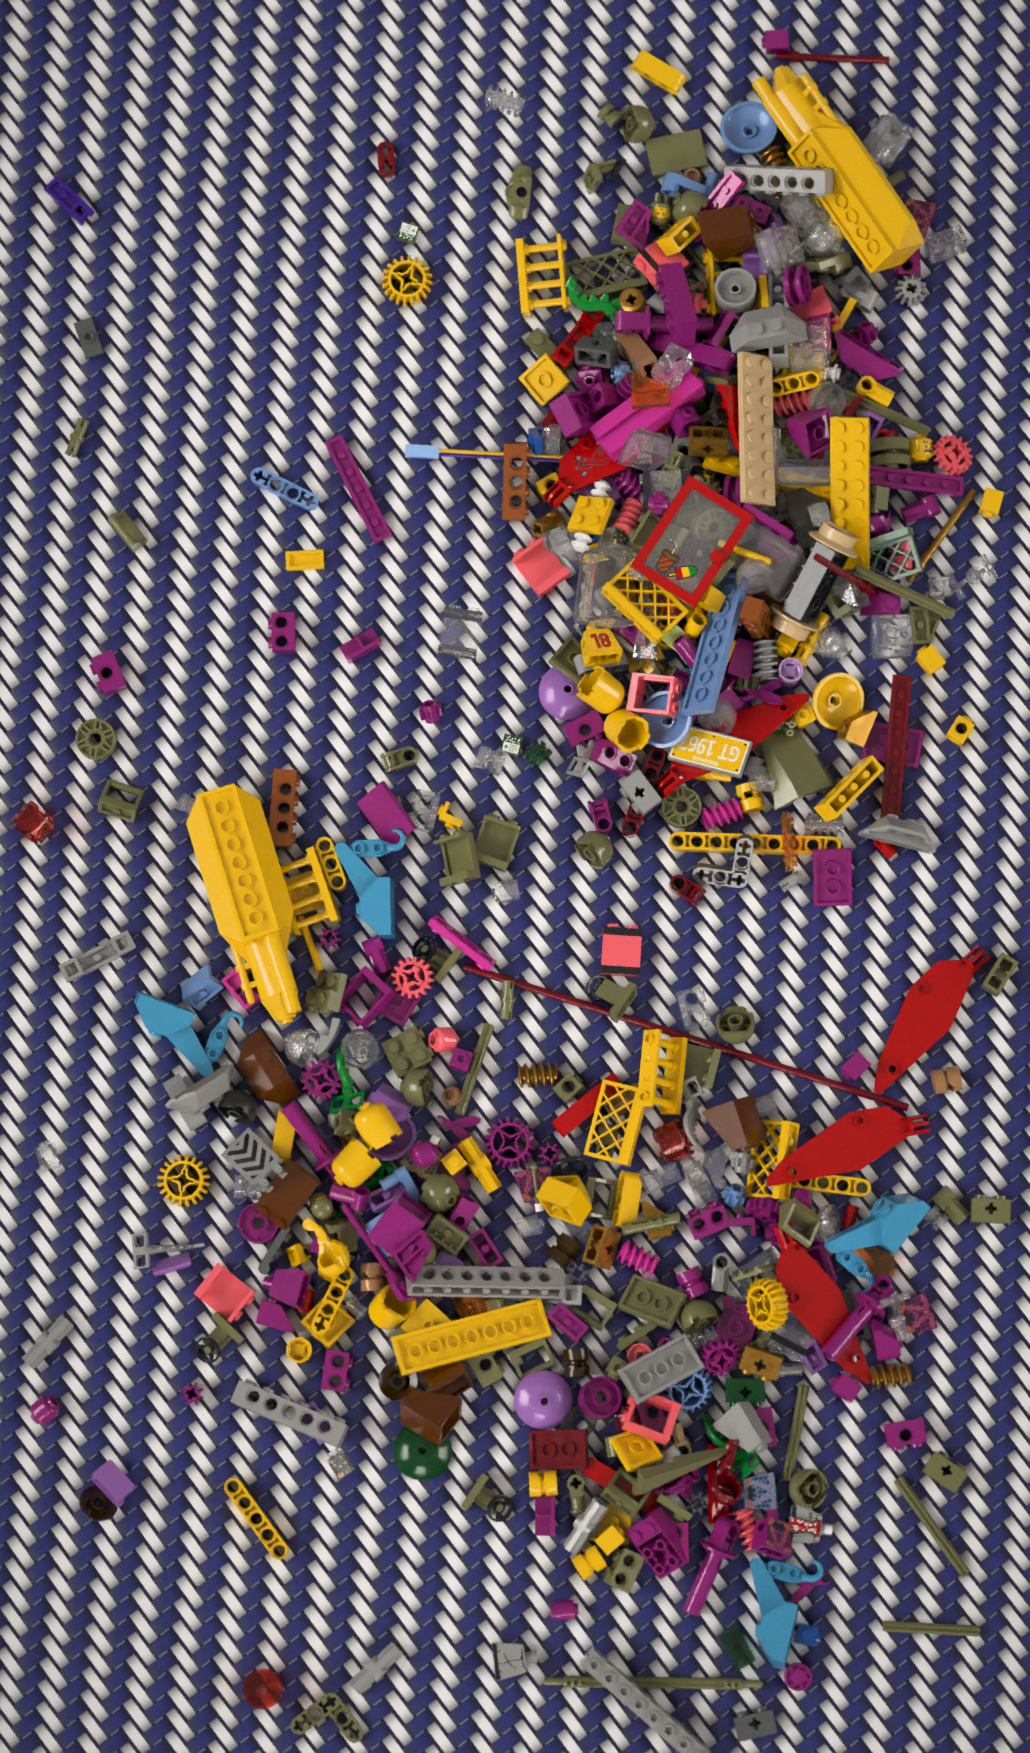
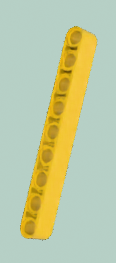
(763, 839)

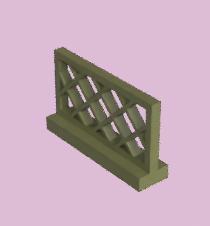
(613, 290)

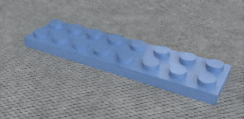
(714, 651)

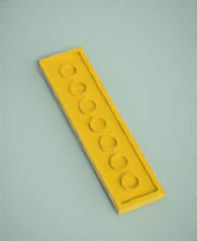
(851, 482)
(471, 1336)

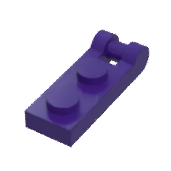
(68, 200)

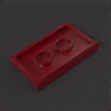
(558, 1449)

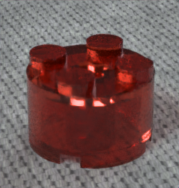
(33, 823)
(673, 1141)
(257, 1698)

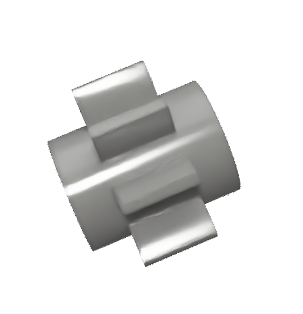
(742, 1163)

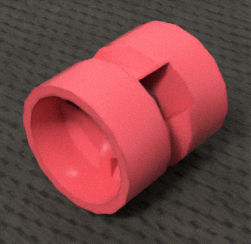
(905, 546)
(637, 1351)

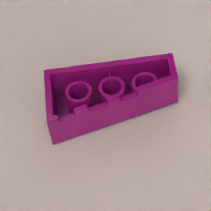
(677, 304)

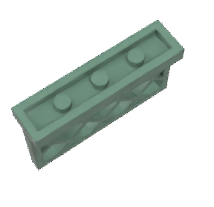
(888, 540)

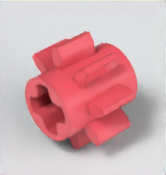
(698, 302)

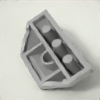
(767, 329)
(900, 833)
(203, 1092)

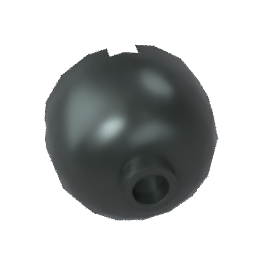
(238, 1105)

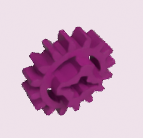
(318, 1088)
(764, 1209)
(720, 1356)

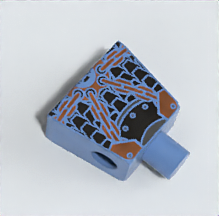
(759, 1492)

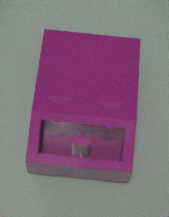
(658, 1541)

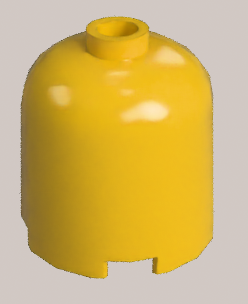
(601, 691)
(626, 730)
(376, 1124)
(354, 1165)
(388, 1311)

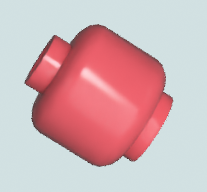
(443, 1039)

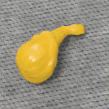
(333, 1254)

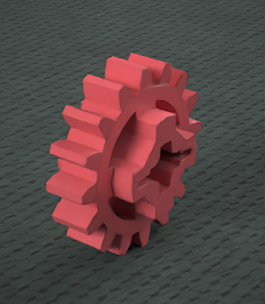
(952, 454)
(417, 972)

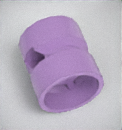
(789, 672)

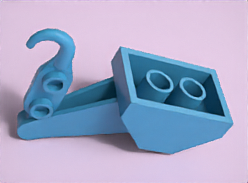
(374, 892)
(175, 1023)
(888, 1226)
(778, 1616)

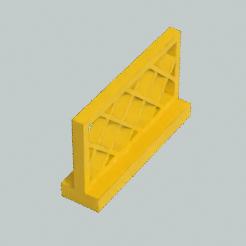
(630, 610)
(631, 1131)
(787, 1144)

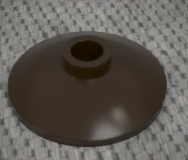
(388, 1386)
(94, 1496)

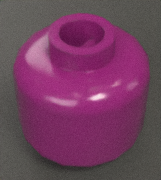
(424, 1154)
(44, 1410)

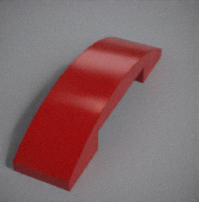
(564, 352)

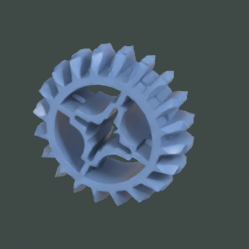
(698, 1394)

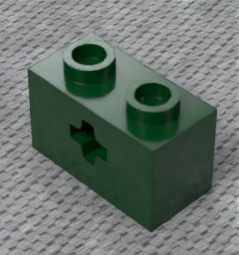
(754, 1385)

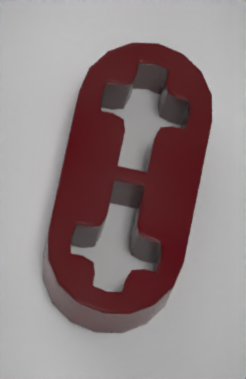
(390, 159)

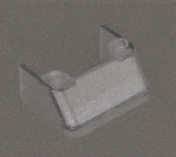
(799, 471)
(595, 570)

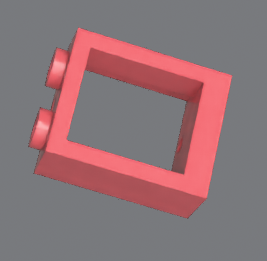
(637, 690)
(658, 1402)

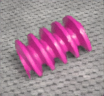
(721, 813)
(638, 1258)

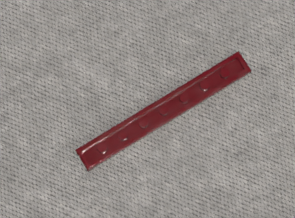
(896, 745)

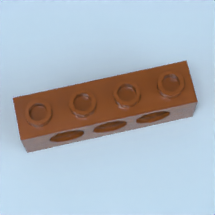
(509, 510)
(757, 619)
(281, 778)

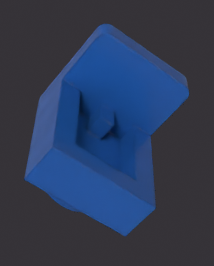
(535, 439)

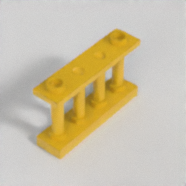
(708, 258)
(525, 268)
(324, 894)
(673, 1074)

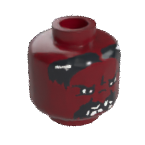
(618, 1414)

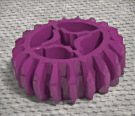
(522, 1131)

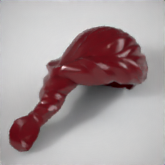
(723, 1483)

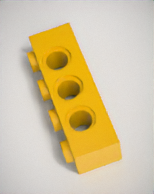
(848, 788)

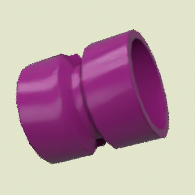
(693, 1284)

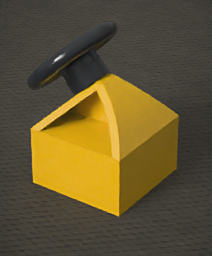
(564, 1192)

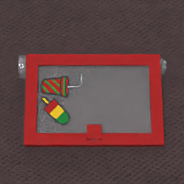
(691, 542)

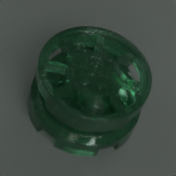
(537, 754)

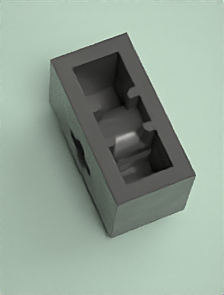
(596, 352)
(765, 1727)

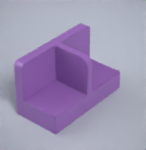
(752, 263)
(113, 1482)

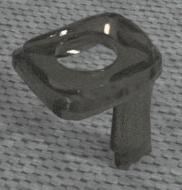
(576, 1411)

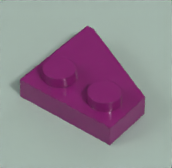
(635, 224)
(413, 1254)

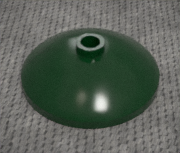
(417, 1465)

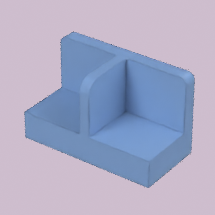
(200, 987)

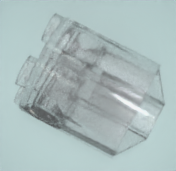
(886, 146)
(804, 212)

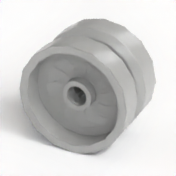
(735, 291)

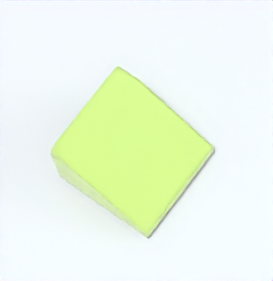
(672, 635)

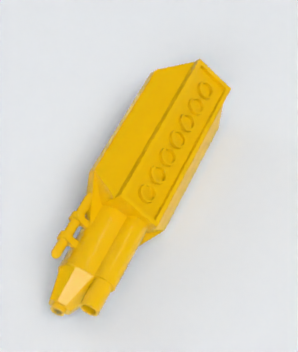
(862, 199)
(247, 893)

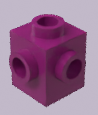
(589, 376)

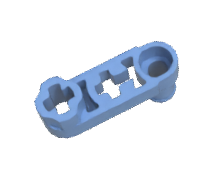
(676, 183)
(402, 1176)

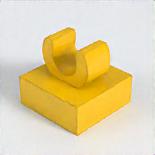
(296, 1254)

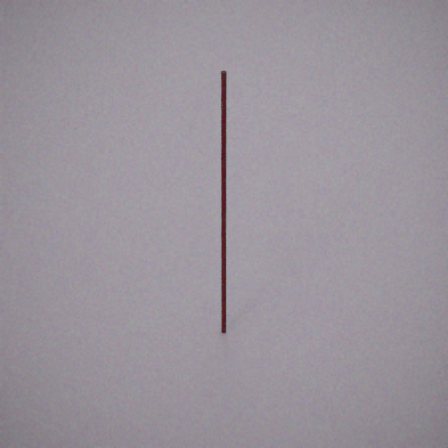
(691, 1038)

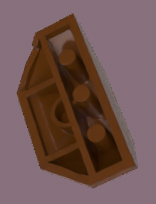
(265, 1071)

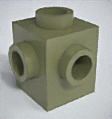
(345, 1125)

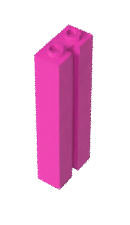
(617, 425)

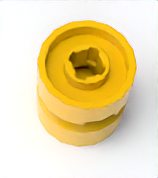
(752, 803)
(299, 1350)
(543, 1483)
(589, 1562)

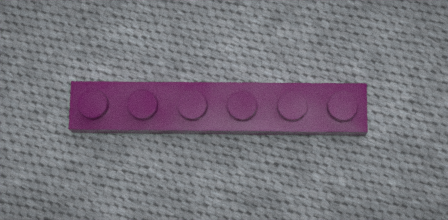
(917, 481)
(358, 489)

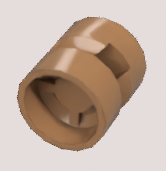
(946, 1080)
(372, 1277)

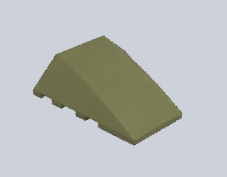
(795, 768)

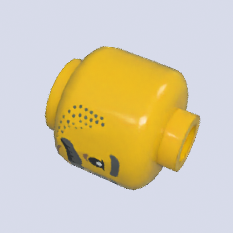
(921, 449)

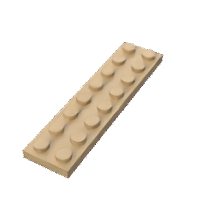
(755, 429)

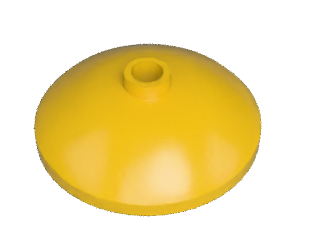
(847, 699)

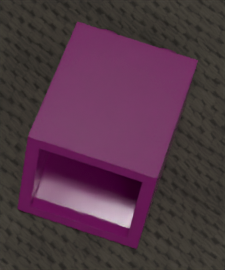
(399, 1223)

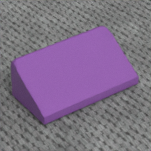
(393, 1094)
(171, 1264)

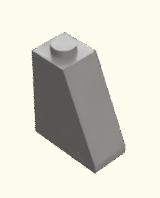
(744, 1426)

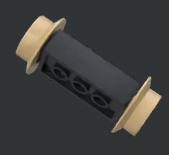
(814, 582)

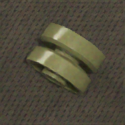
(890, 452)

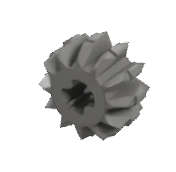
(908, 296)

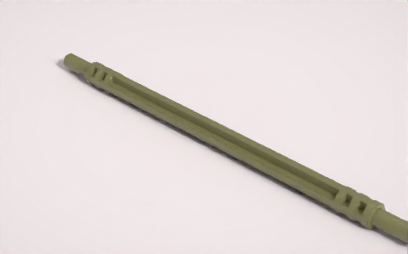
(660, 1682)

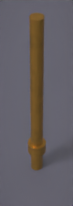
(942, 534)

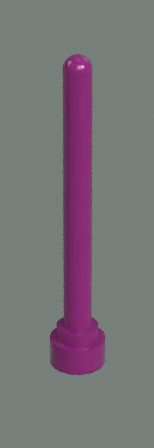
(392, 1274)

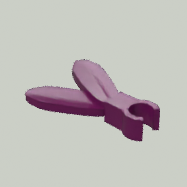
(764, 693)
(458, 1125)
(806, 1587)

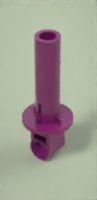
(646, 323)
(688, 652)
(312, 1138)
(868, 1306)
(719, 1548)

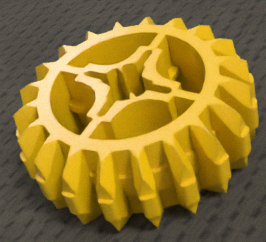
(414, 284)
(200, 1183)
(767, 1304)

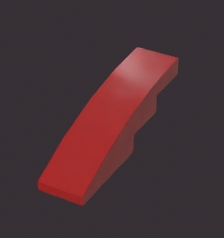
(584, 1107)
(603, 1474)

